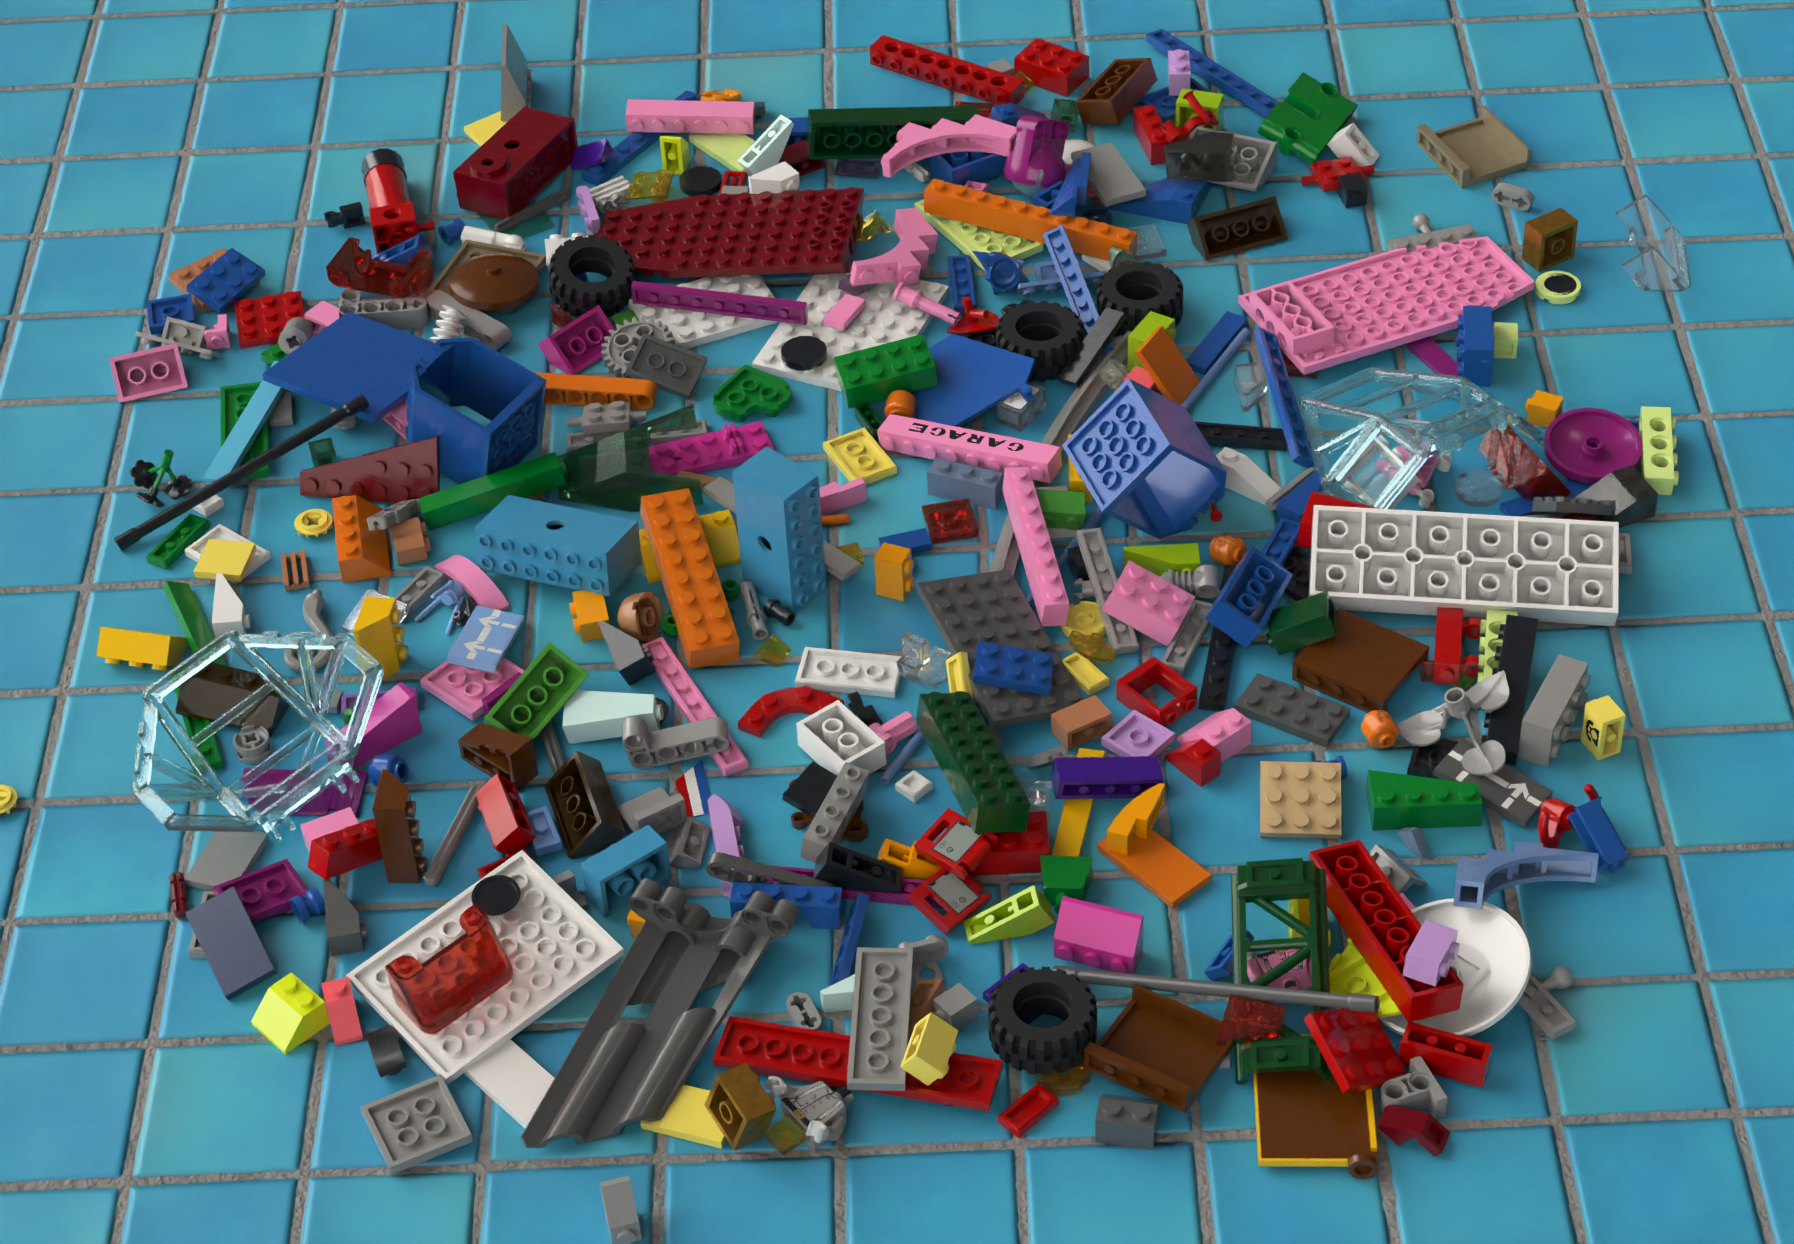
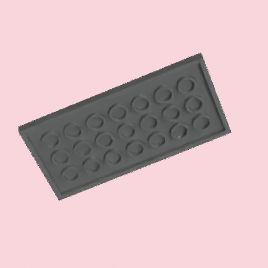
(996, 611)

